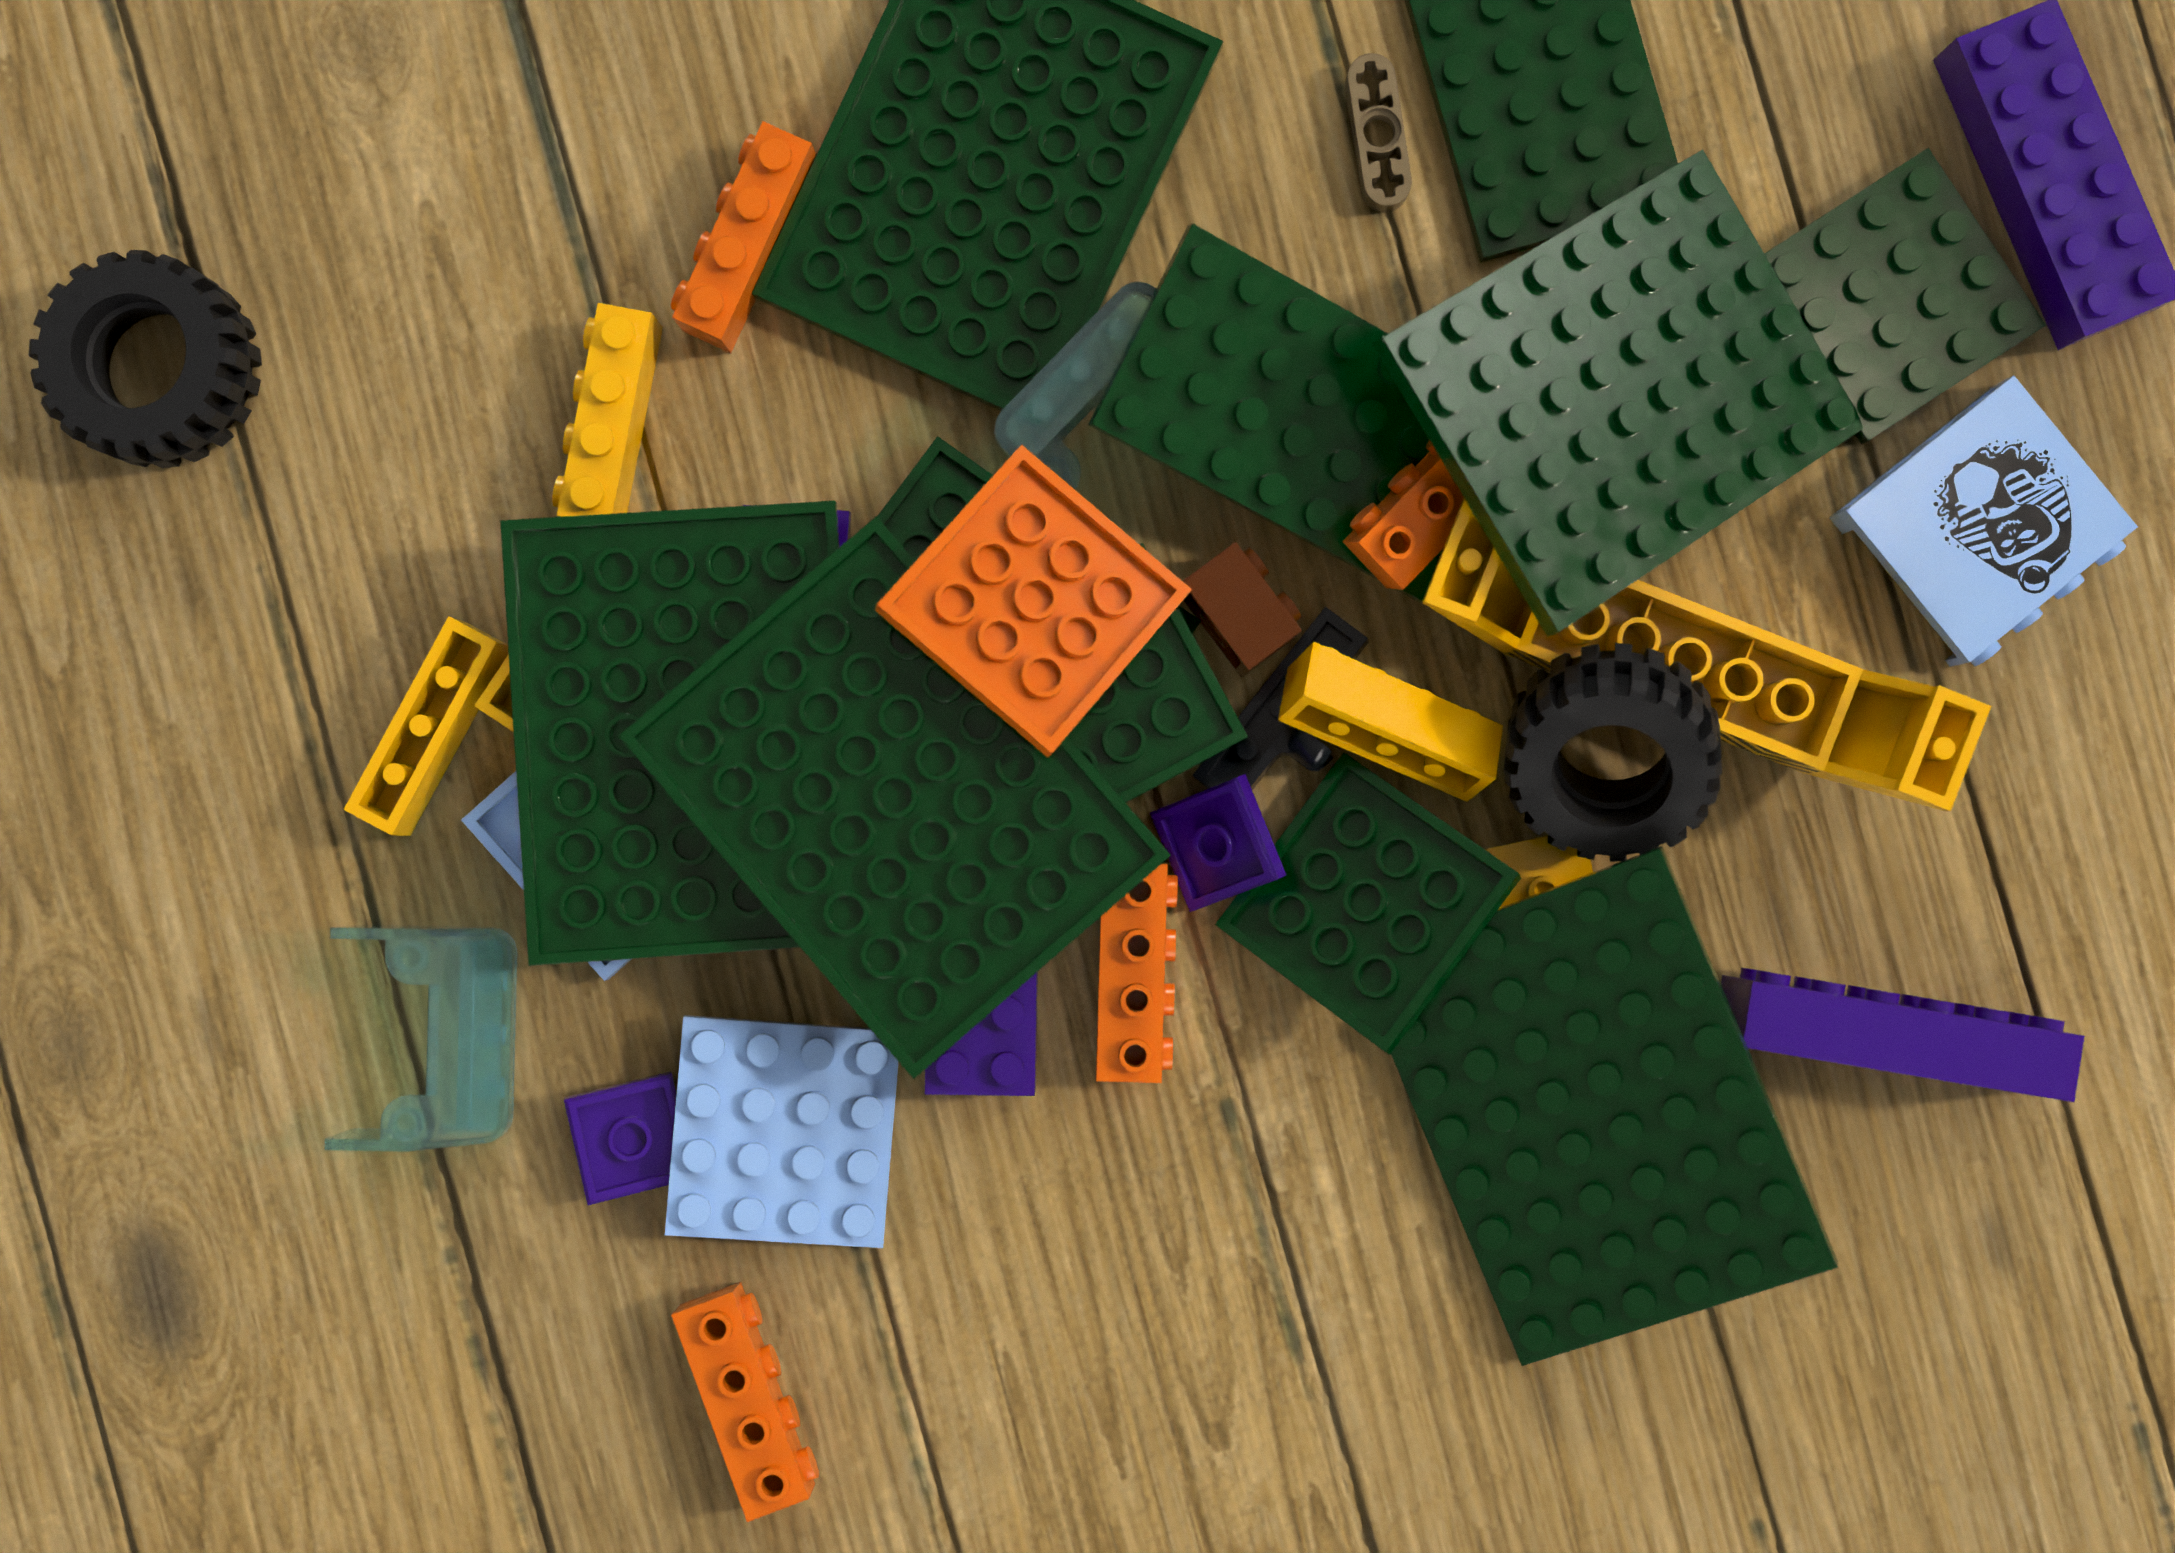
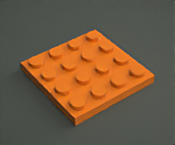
(1033, 600)

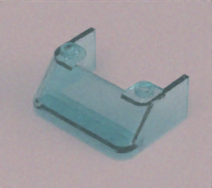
(1072, 384)
(468, 1037)

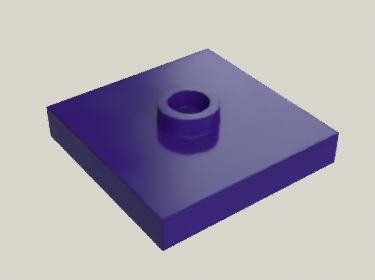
(1218, 843)
(623, 1136)

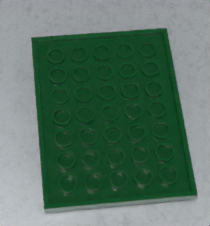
(986, 182)
(1620, 390)
(597, 634)
(889, 807)
(1605, 1117)

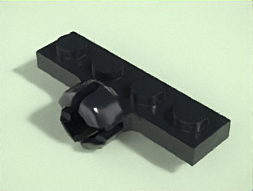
(1267, 736)

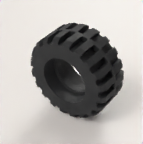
(92, 317)
(1624, 813)

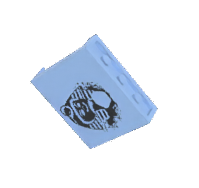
(1988, 521)

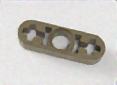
(1387, 92)

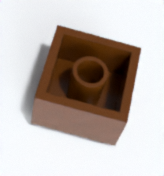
(1241, 608)

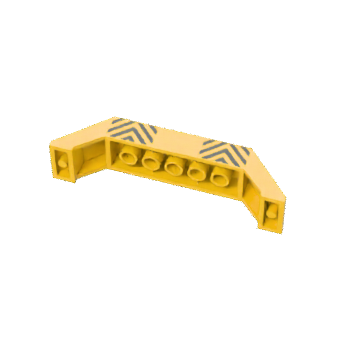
(1766, 689)

